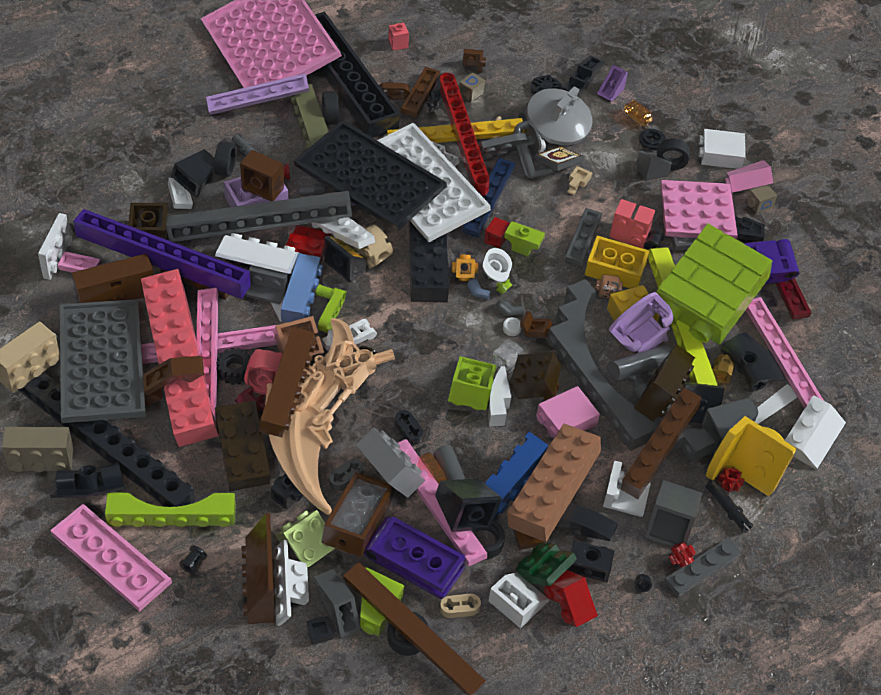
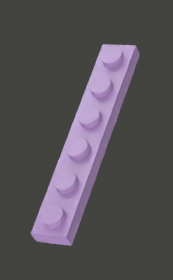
(257, 94)

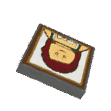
(559, 158)

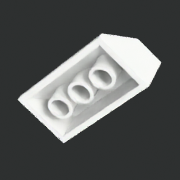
(257, 254)

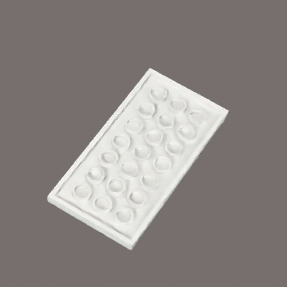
(456, 203)

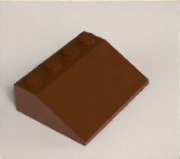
(258, 573)

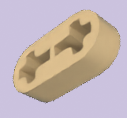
(460, 605)

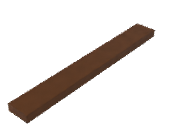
(414, 629)

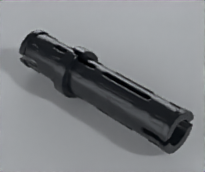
(734, 513)

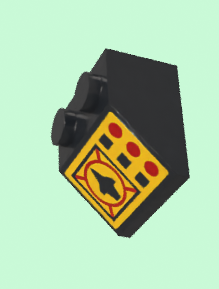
(343, 258)

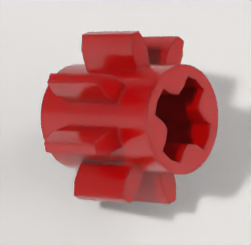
(731, 479)
(682, 554)

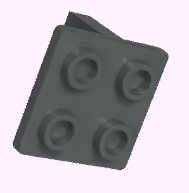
(267, 284)

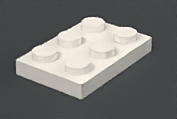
(54, 246)

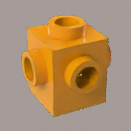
(472, 267)

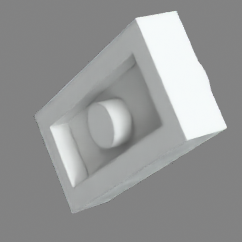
(180, 196)

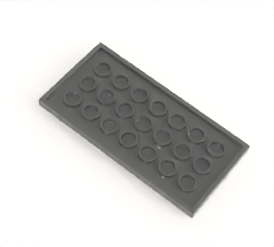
(101, 361)

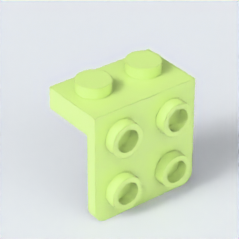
(306, 537)

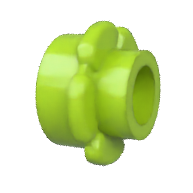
(503, 286)

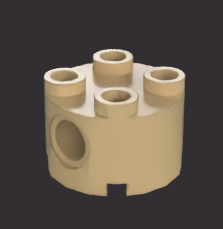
(378, 251)

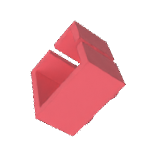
(630, 230)

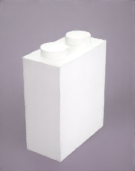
(722, 148)

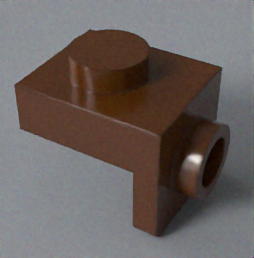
(535, 327)

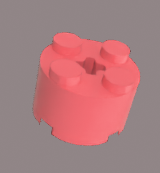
(262, 369)

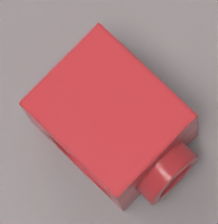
(398, 36)

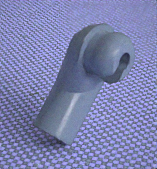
(475, 289)

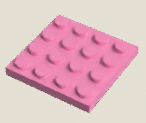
(692, 205)

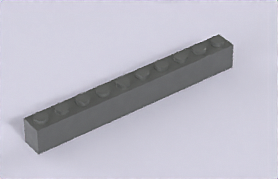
(259, 216)

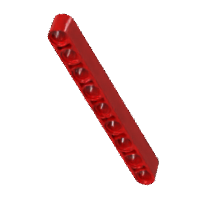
(464, 133)

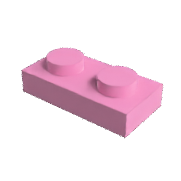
(75, 262)

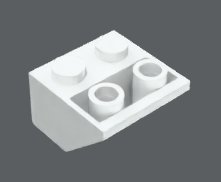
(517, 598)

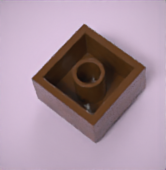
(262, 176)

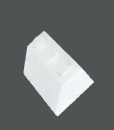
(815, 432)

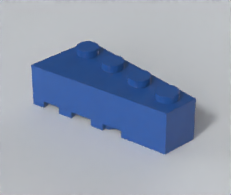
(515, 473)

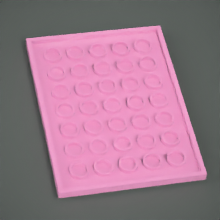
(270, 39)

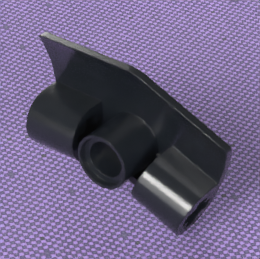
(753, 360)
(87, 481)

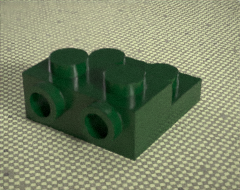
(545, 564)

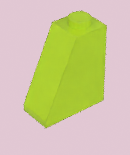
(370, 619)

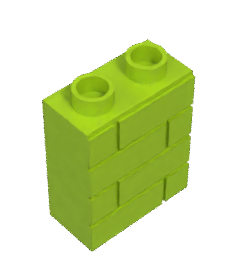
(714, 284)

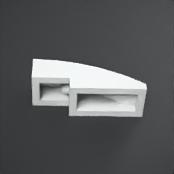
(499, 399)

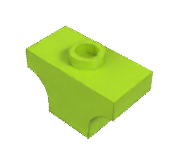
(523, 238)

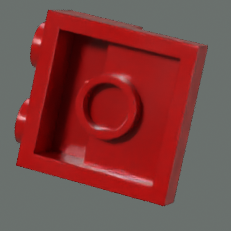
(308, 241)

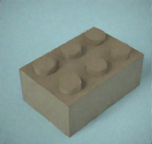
(37, 448)

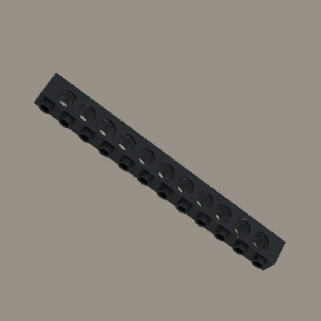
(47, 396)

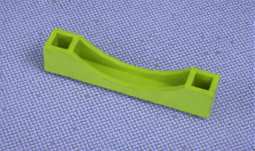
(212, 511)

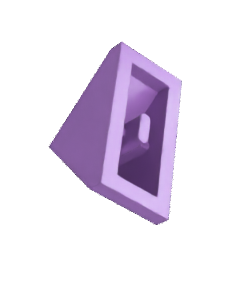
(613, 83)

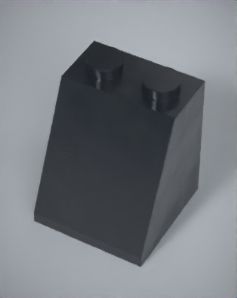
(467, 504)

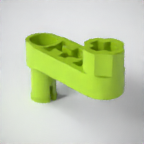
(333, 307)

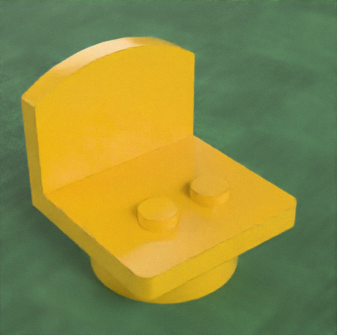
(755, 452)

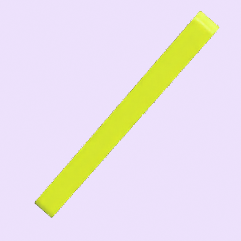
(661, 265)

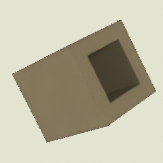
(472, 87)
(761, 198)

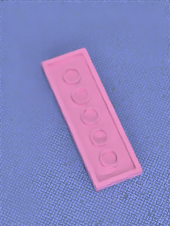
(111, 557)

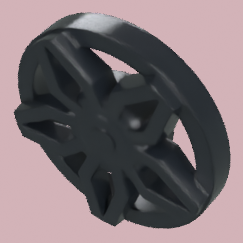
(542, 84)

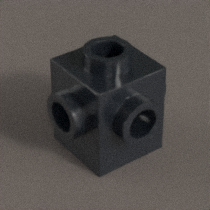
(285, 492)

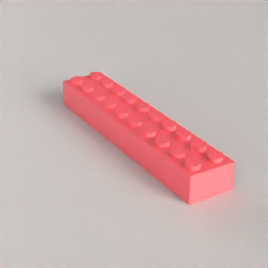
(173, 338)

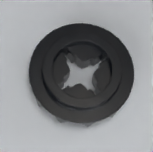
(646, 135)

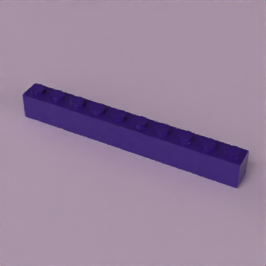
(162, 253)

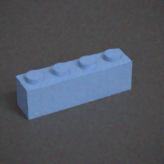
(301, 288)

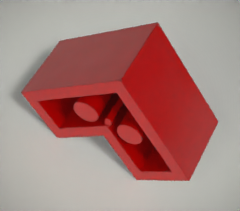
(574, 598)

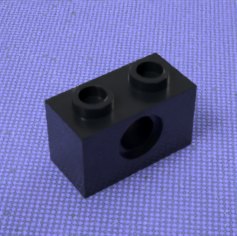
(597, 569)

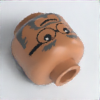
(608, 285)

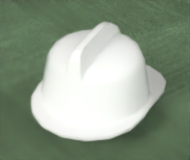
(497, 265)

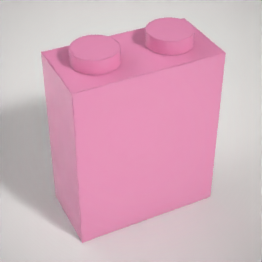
(568, 408)

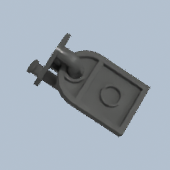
(517, 142)

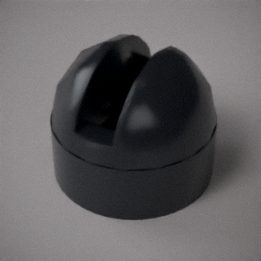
(646, 583)

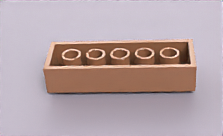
(554, 482)

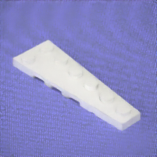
(346, 230)

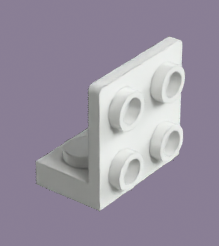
(620, 500)

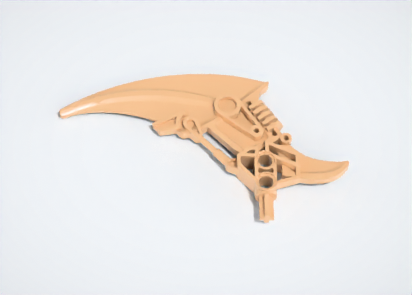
(340, 368)

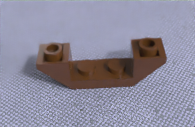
(181, 367)

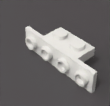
(289, 581)

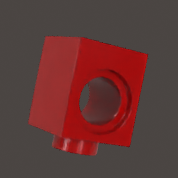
(495, 232)

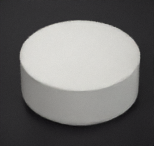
(512, 326)

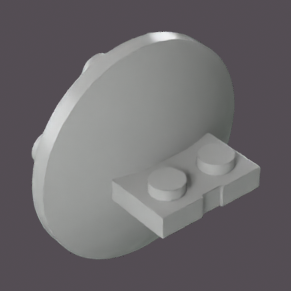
(560, 116)

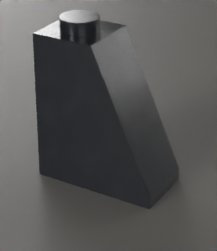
(194, 171)

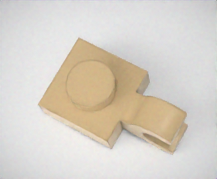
(578, 178)

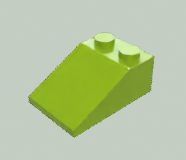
(472, 383)

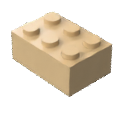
(28, 356)

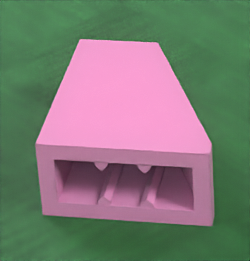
(750, 176)

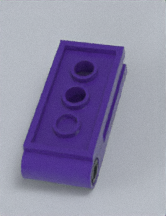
(784, 263)
(415, 557)

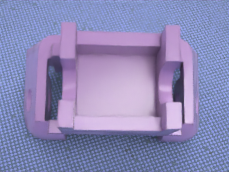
(638, 328)

